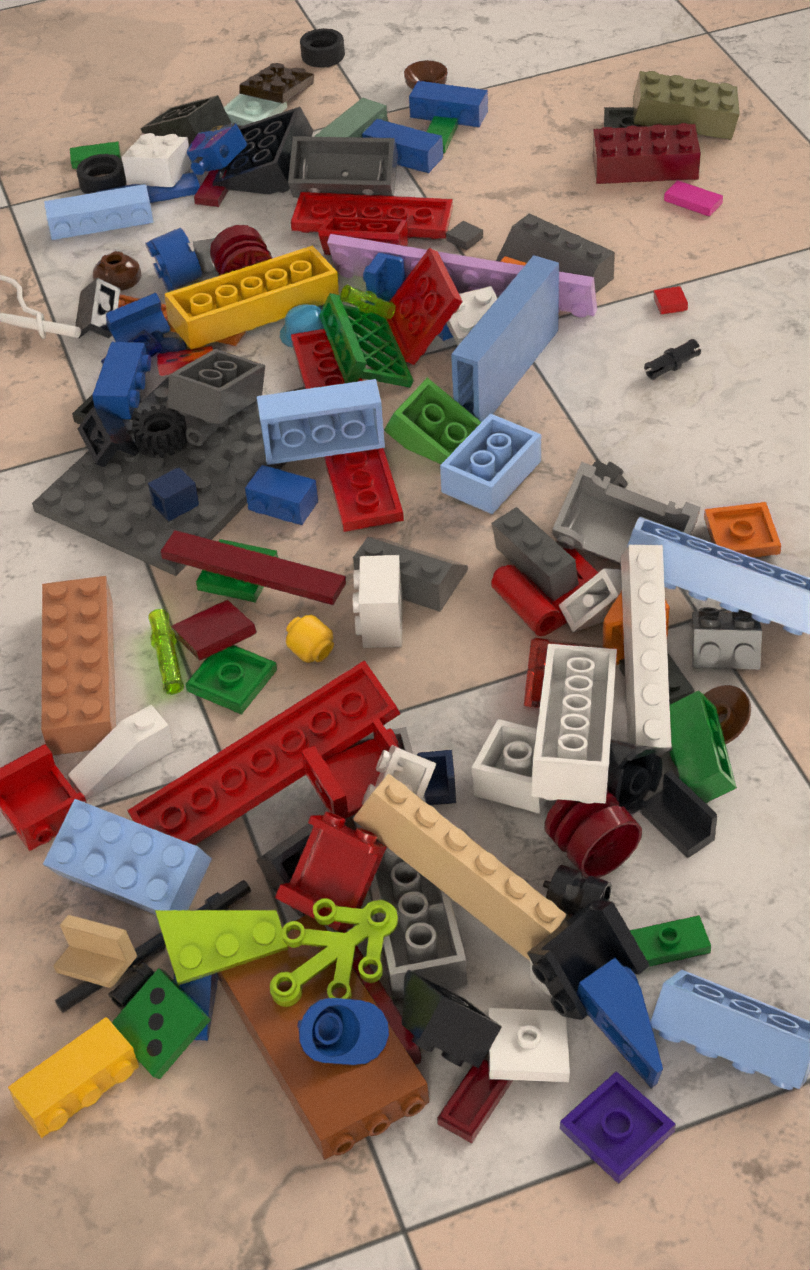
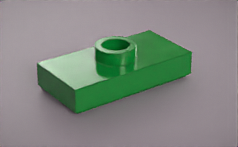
(673, 940)

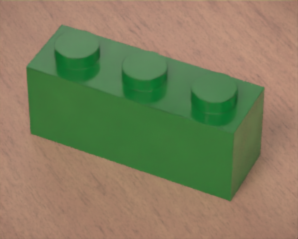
(700, 747)

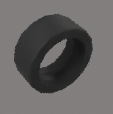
(322, 47)
(99, 165)

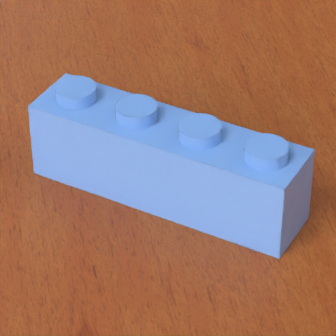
(98, 212)

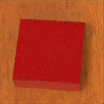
(670, 300)

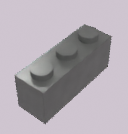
(535, 554)

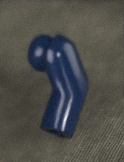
(169, 344)

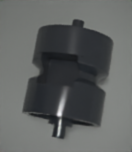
(573, 892)

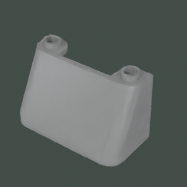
(603, 515)

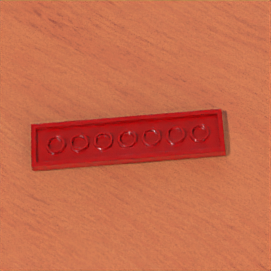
(267, 758)

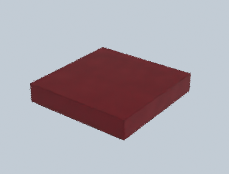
(214, 629)

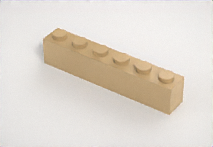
(459, 866)

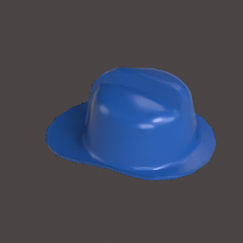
(343, 1031)

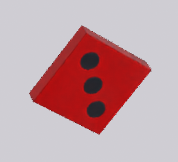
(172, 361)

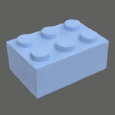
(490, 463)

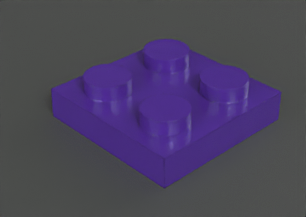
(617, 1126)

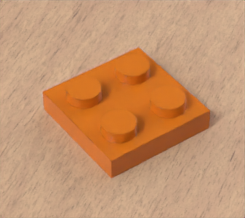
(743, 529)

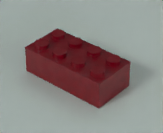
(646, 153)

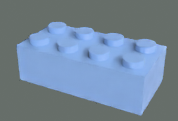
(321, 421)
(126, 860)

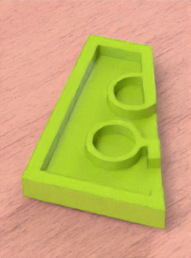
(217, 939)

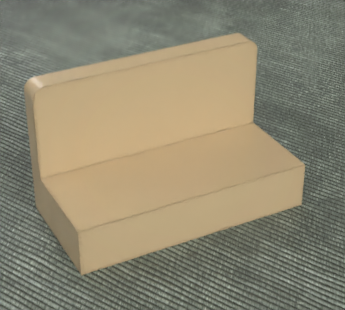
(94, 952)

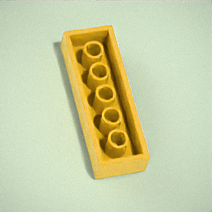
(250, 296)

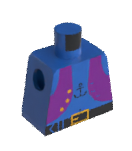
(215, 148)

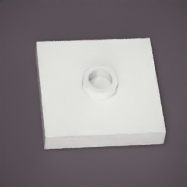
(529, 1046)

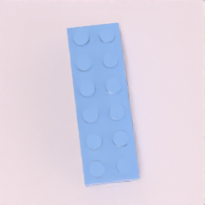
(729, 577)

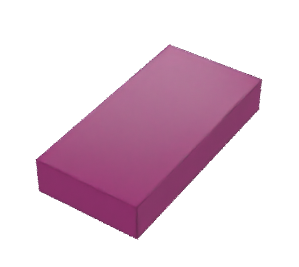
(693, 198)

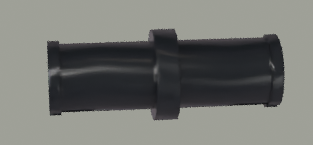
(672, 359)

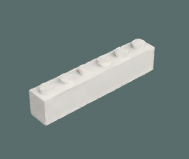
(645, 647)

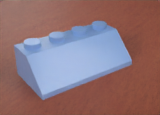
(735, 1028)

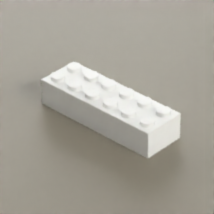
(574, 724)

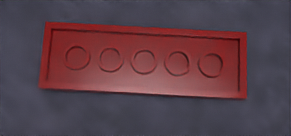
(424, 215)

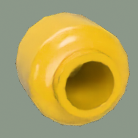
(309, 638)

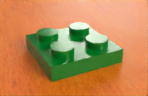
(232, 587)

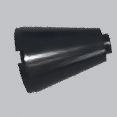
(632, 773)

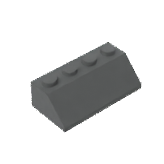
(571, 251)

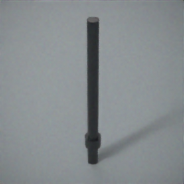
(154, 945)

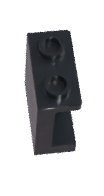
(580, 949)

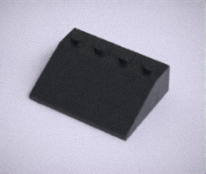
(266, 159)

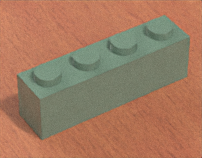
(355, 119)

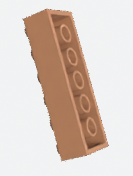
(77, 664)

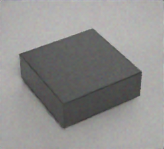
(464, 235)

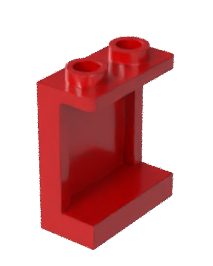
(35, 796)
(333, 866)

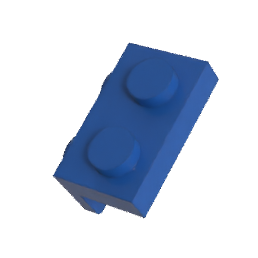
(384, 276)

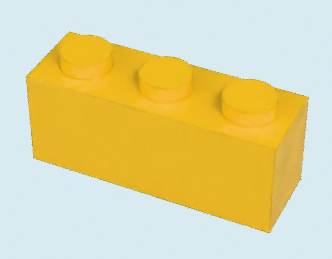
(74, 1077)

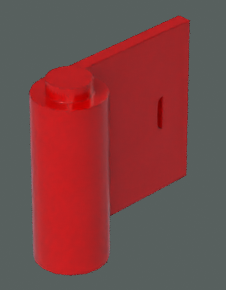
(533, 604)

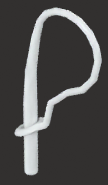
(38, 323)

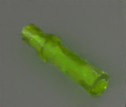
(164, 642)

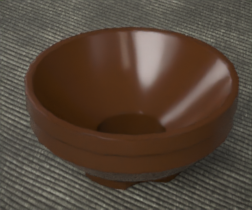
(425, 71)
(118, 270)

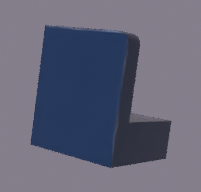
(173, 494)
(442, 782)

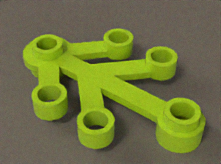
(338, 947)

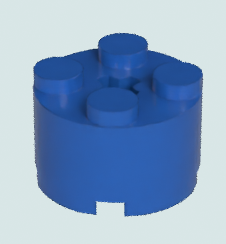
(174, 259)

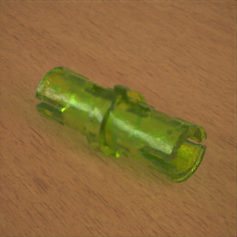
(381, 307)

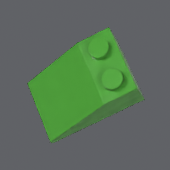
(431, 423)

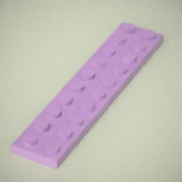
(467, 273)

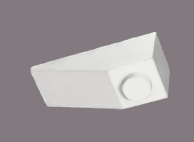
(124, 751)

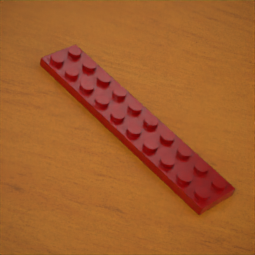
(359, 479)

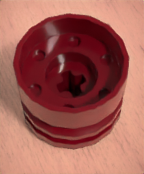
(238, 248)
(593, 834)

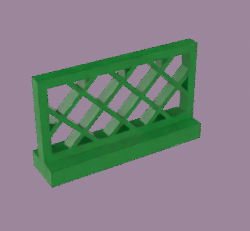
(348, 345)

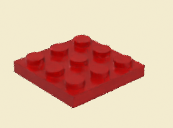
(423, 306)

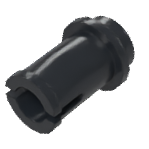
(131, 985)

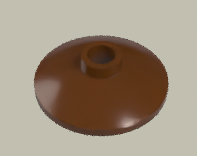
(732, 709)

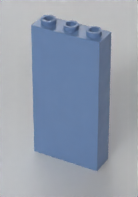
(507, 339)

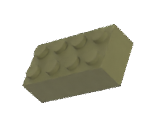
(682, 100)

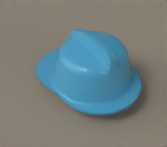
(299, 320)

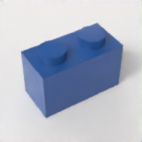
(281, 495)

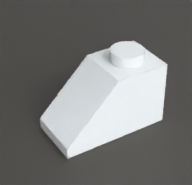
(592, 600)

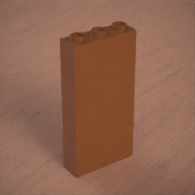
(332, 1100)

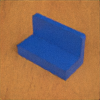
(136, 316)

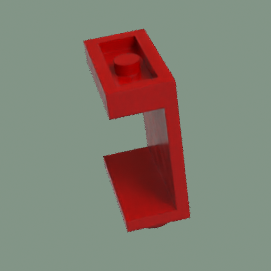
(346, 776)

